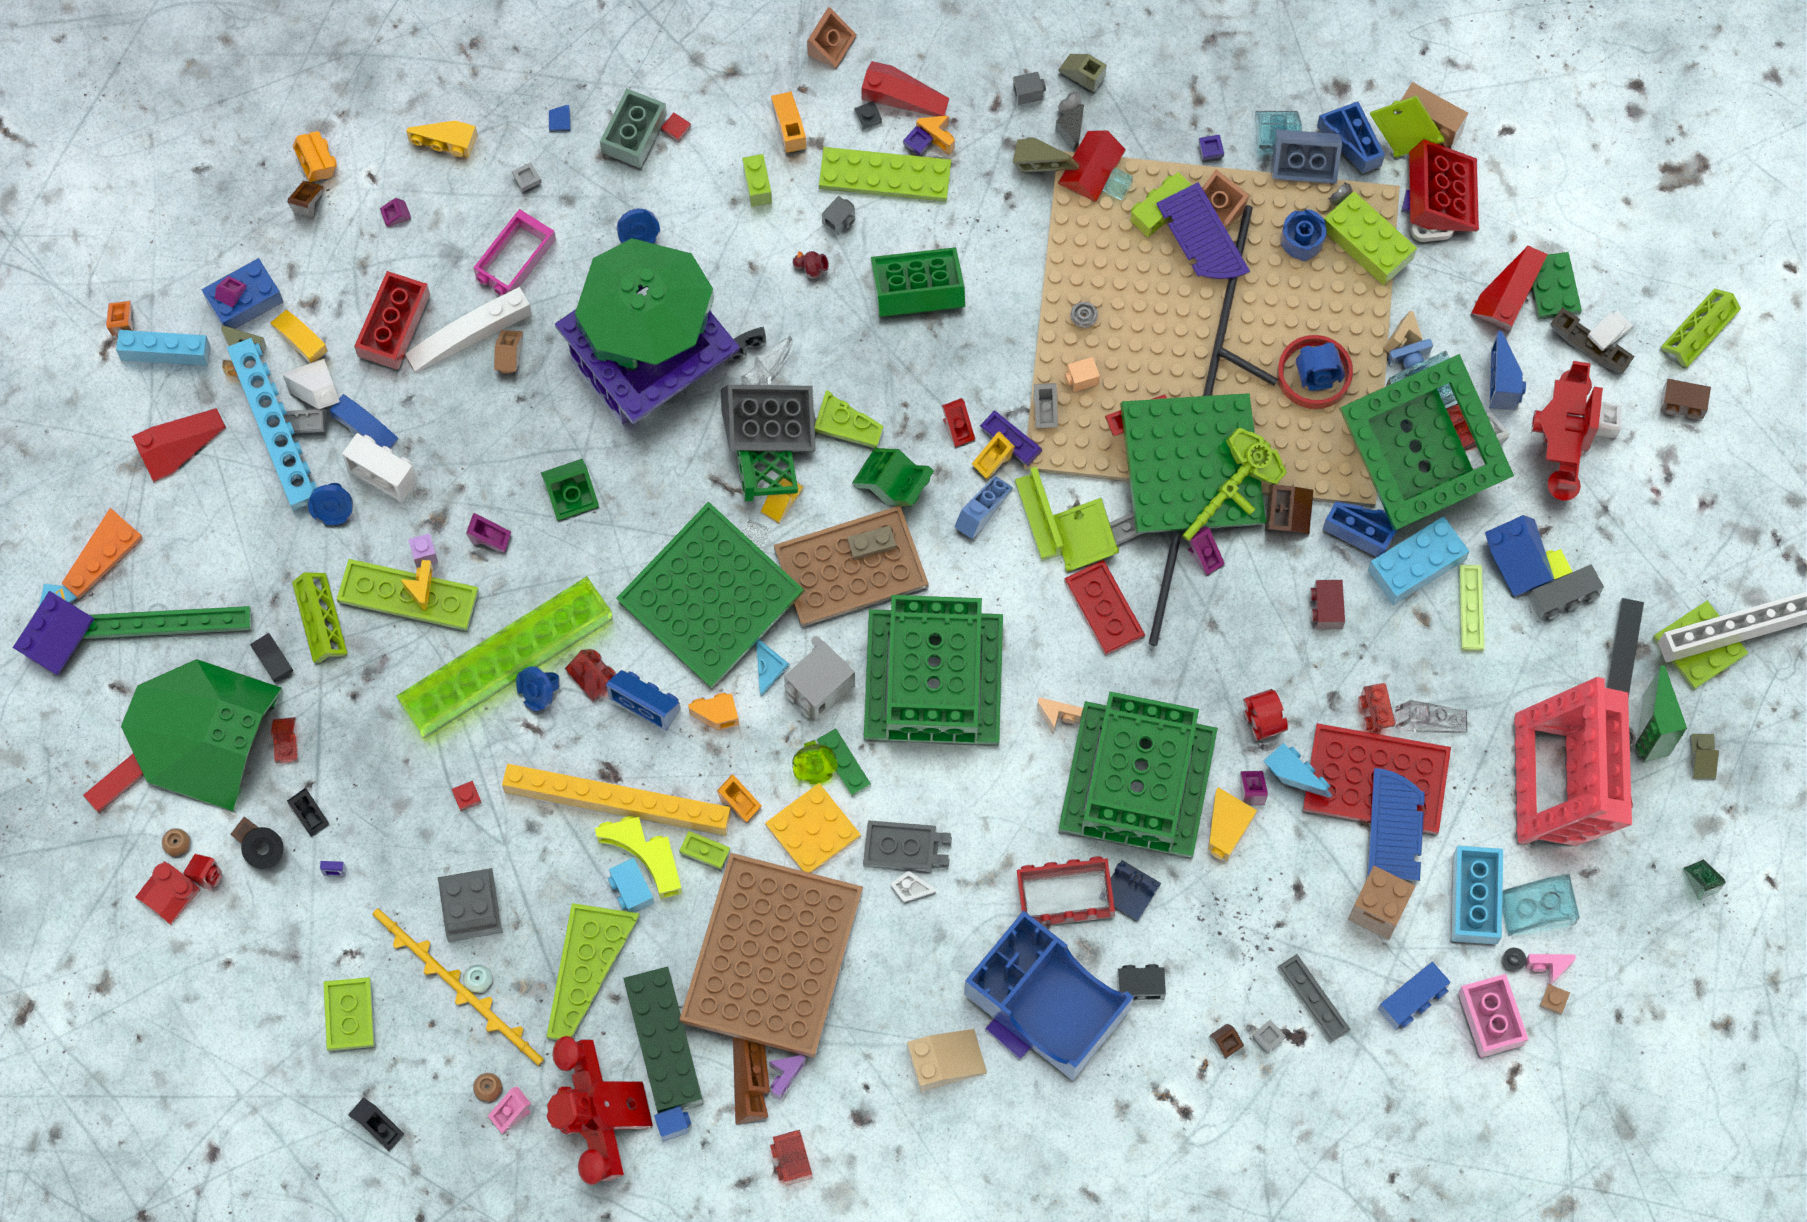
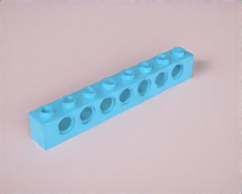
(248, 351)

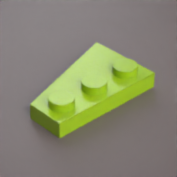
(844, 422)

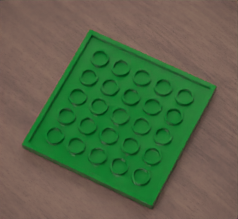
(1183, 458)
(710, 594)

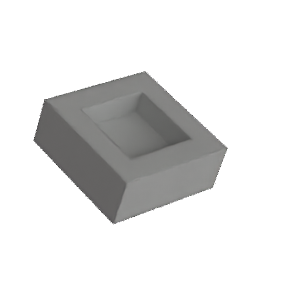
(526, 177)
(1269, 1036)

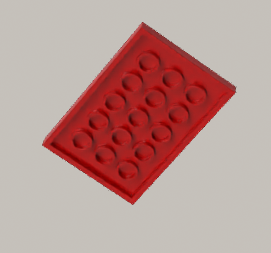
(1348, 763)

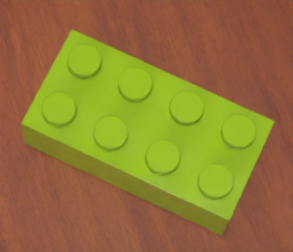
(1369, 238)

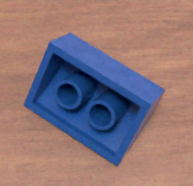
(643, 699)

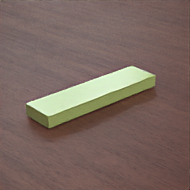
(1471, 608)

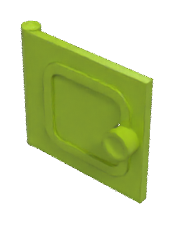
(1407, 128)
(1085, 534)

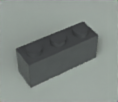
(1566, 592)

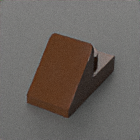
(304, 198)

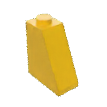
(1228, 823)

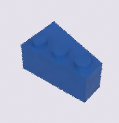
(1357, 136)
(1360, 527)

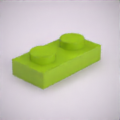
(704, 850)

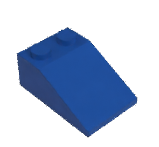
(1505, 376)
(1520, 554)

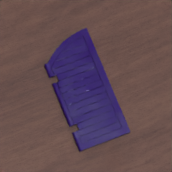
(1202, 234)

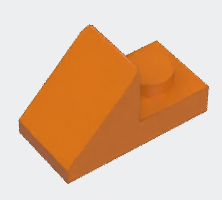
(119, 317)

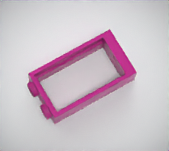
(532, 226)

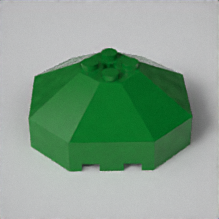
(640, 327)

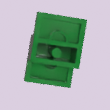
(893, 477)

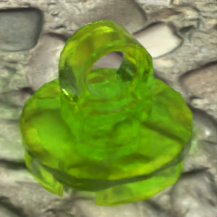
(814, 763)

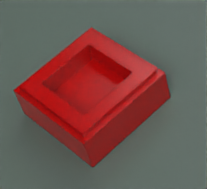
(676, 127)

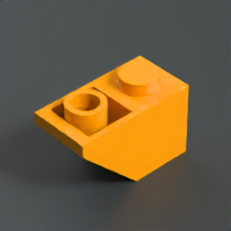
(716, 711)

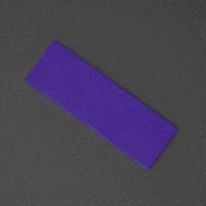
(1024, 449)

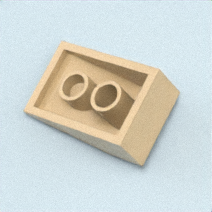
(945, 1058)

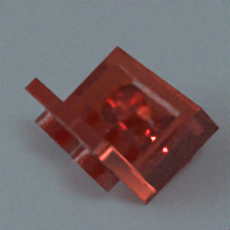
(590, 673)
(1377, 708)

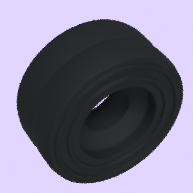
(249, 844)

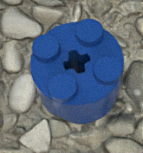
(1303, 234)
(1319, 367)

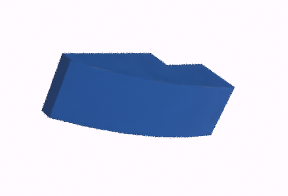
(362, 422)

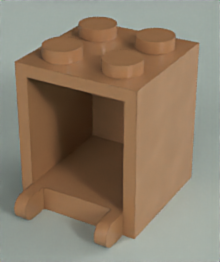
(1381, 902)

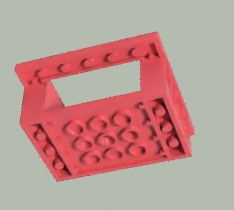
(1596, 765)

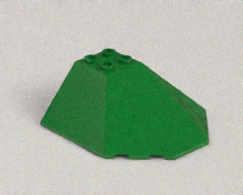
(197, 729)

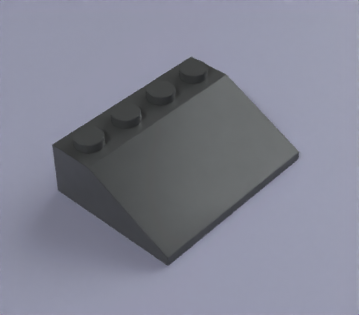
(768, 417)

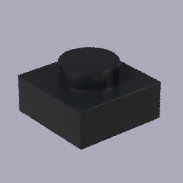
(867, 115)

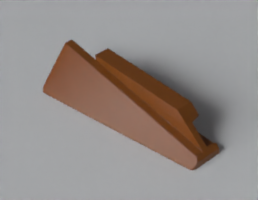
(750, 1081)

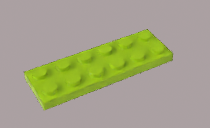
(885, 174)
(382, 591)

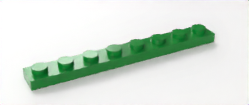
(169, 622)

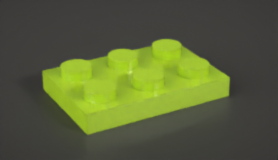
(348, 1014)

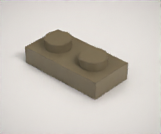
(871, 542)

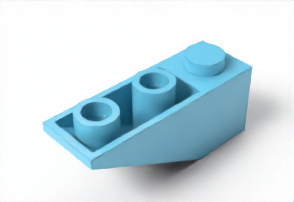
(1293, 772)

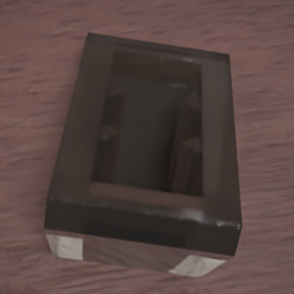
(1070, 126)

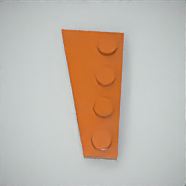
(102, 552)

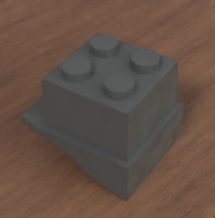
(470, 905)

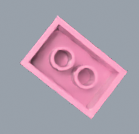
(1493, 1015)

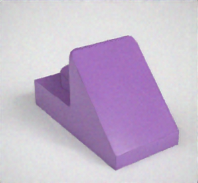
(789, 1070)

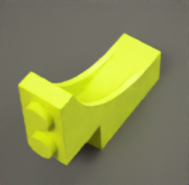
(653, 854)

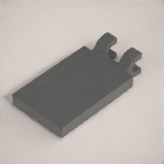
(905, 846)

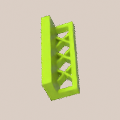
(1705, 327)
(1039, 515)
(314, 615)

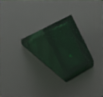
(1704, 879)

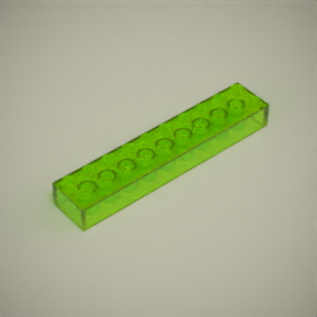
(503, 655)

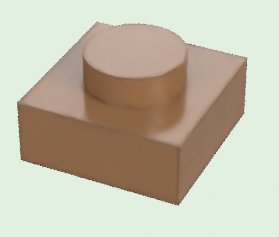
(1554, 999)

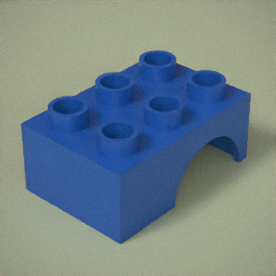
(1046, 996)

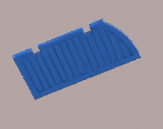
(1396, 825)

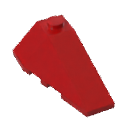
(174, 442)

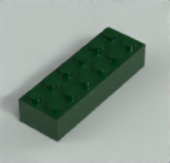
(663, 1040)

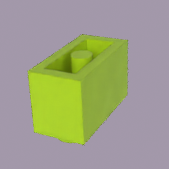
(757, 180)

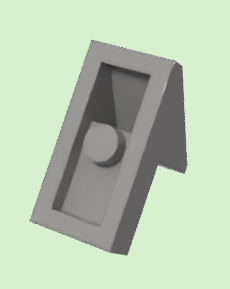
(1045, 405)

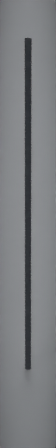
(1208, 390)

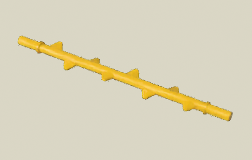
(463, 994)

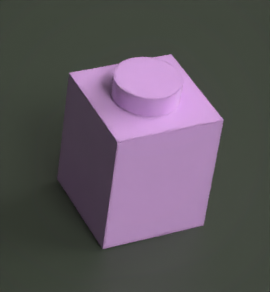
(423, 549)

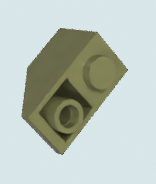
(1084, 70)

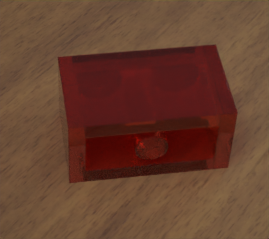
(792, 1158)

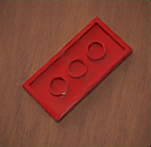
(1104, 607)

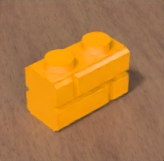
(314, 156)

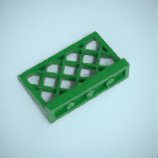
(749, 473)

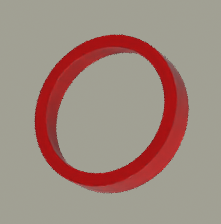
(1314, 340)

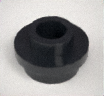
(1511, 964)

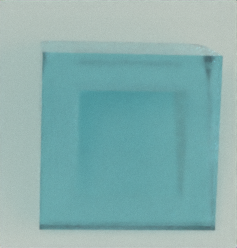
(1118, 183)

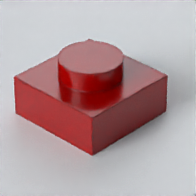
(466, 795)

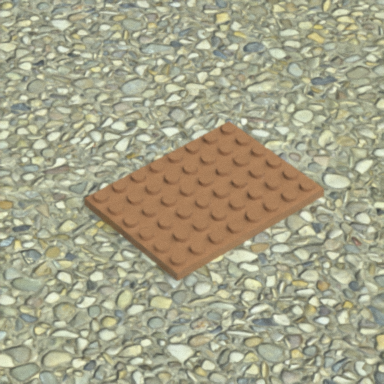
(771, 955)

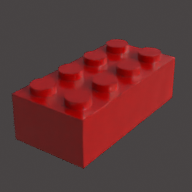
(392, 320)

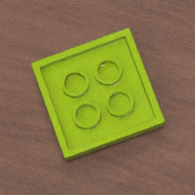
(1705, 665)

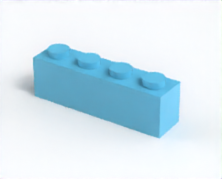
(163, 347)

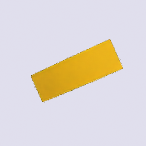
(299, 336)

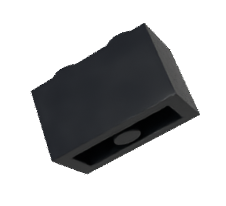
(1142, 983)

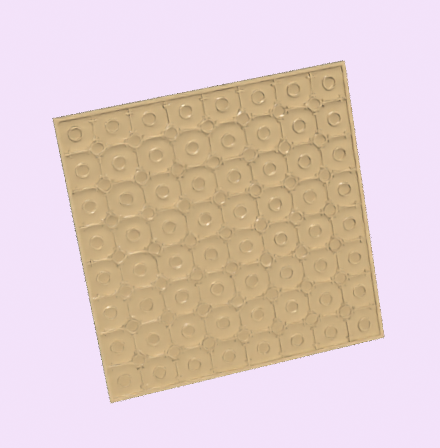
(1163, 322)

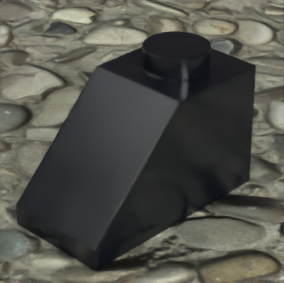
(375, 1123)

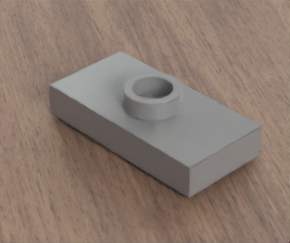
(306, 420)

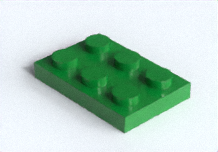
(1556, 287)

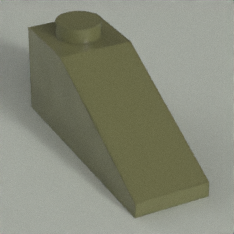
(1037, 156)

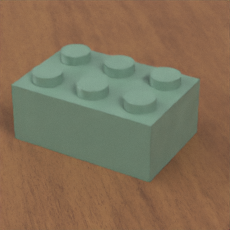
(633, 128)

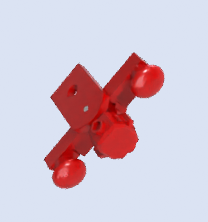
(1568, 434)
(595, 1109)

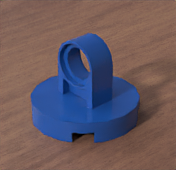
(639, 225)
(330, 504)
(537, 687)

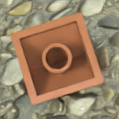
(830, 39)
(1225, 197)

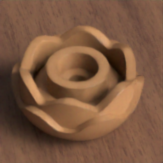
(178, 848)
(492, 1092)

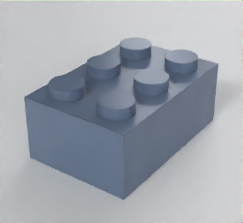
(1306, 156)

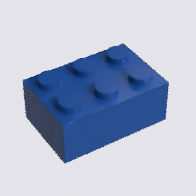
(257, 298)

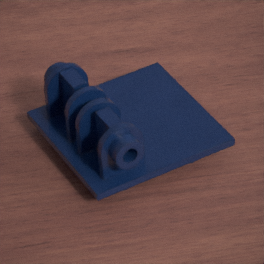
(1132, 889)

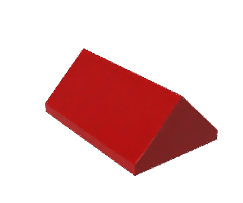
(1096, 159)

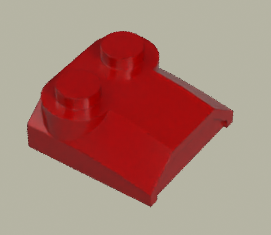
(167, 892)

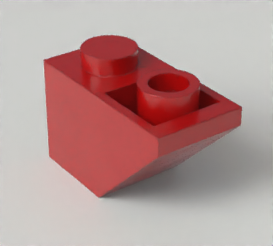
(203, 871)

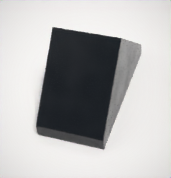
(307, 812)

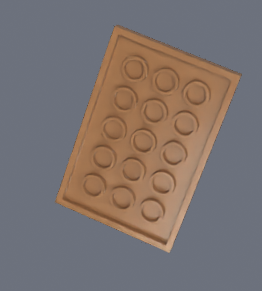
(839, 584)

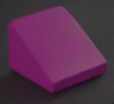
(395, 212)
(230, 291)

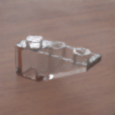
(1428, 717)

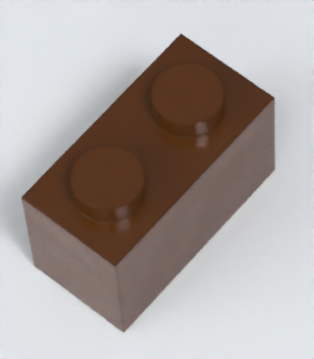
(1685, 399)

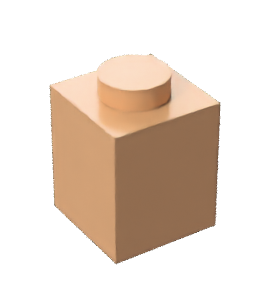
(1082, 374)

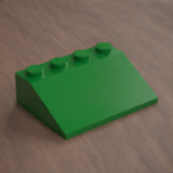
(918, 281)
(1660, 719)

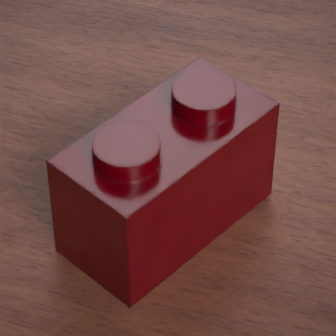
(1328, 604)

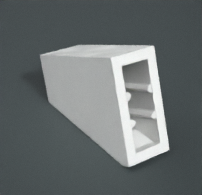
(312, 384)

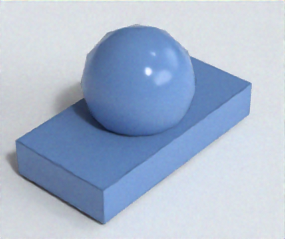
(1410, 354)

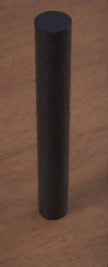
(1247, 366)

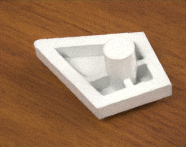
(911, 887)

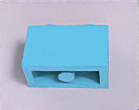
(631, 886)

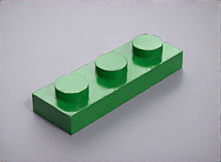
(848, 768)

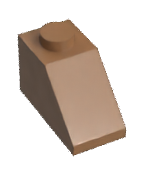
(508, 351)

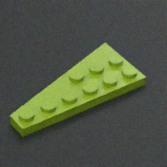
(588, 954)

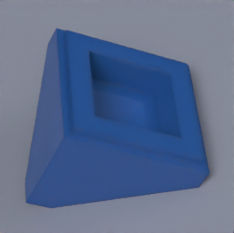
(559, 118)

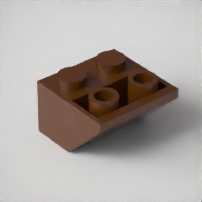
(1289, 509)

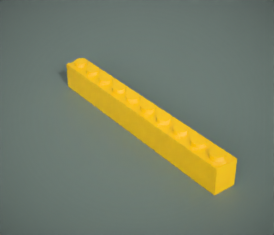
(616, 799)

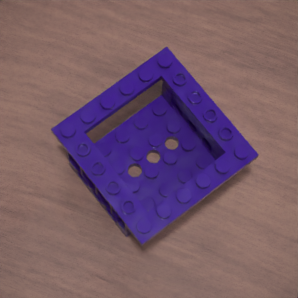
(641, 391)

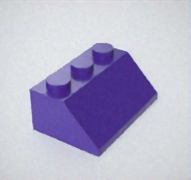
(53, 633)

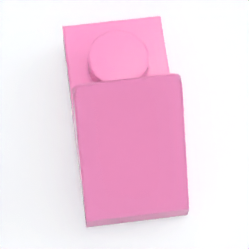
(1555, 963)
(510, 1110)

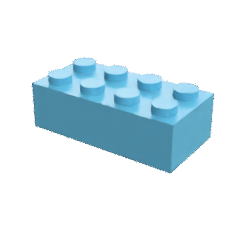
(1418, 560)
(1477, 895)

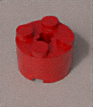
(1265, 714)

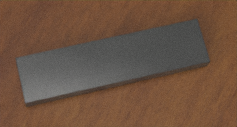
(1314, 998)

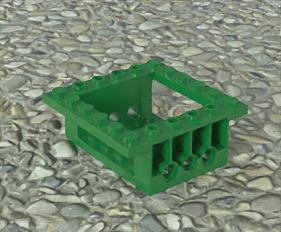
(1386, 452)
(913, 707)
(1149, 816)

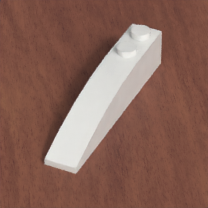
(470, 329)

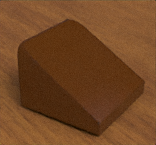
(1226, 1040)

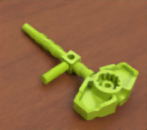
(1256, 460)

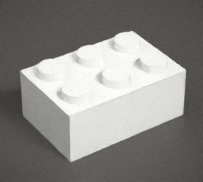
(380, 467)

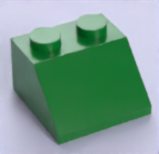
(569, 489)

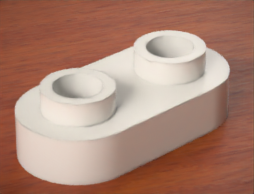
(1430, 235)

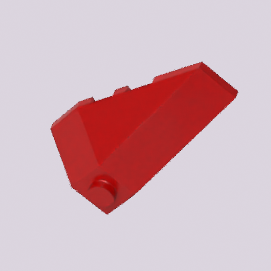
(897, 89)
(1507, 293)

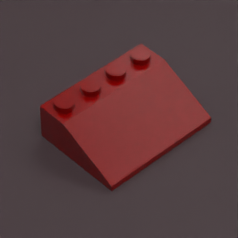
(1443, 188)

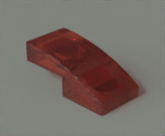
(1461, 427)

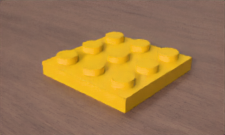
(812, 829)

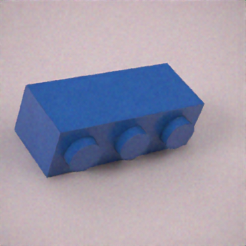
(1414, 996)

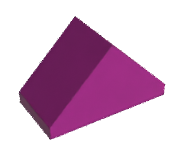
(1253, 788)

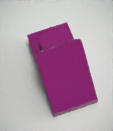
(487, 533)
(1205, 551)

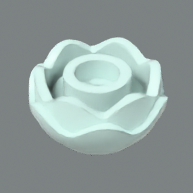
(477, 985)

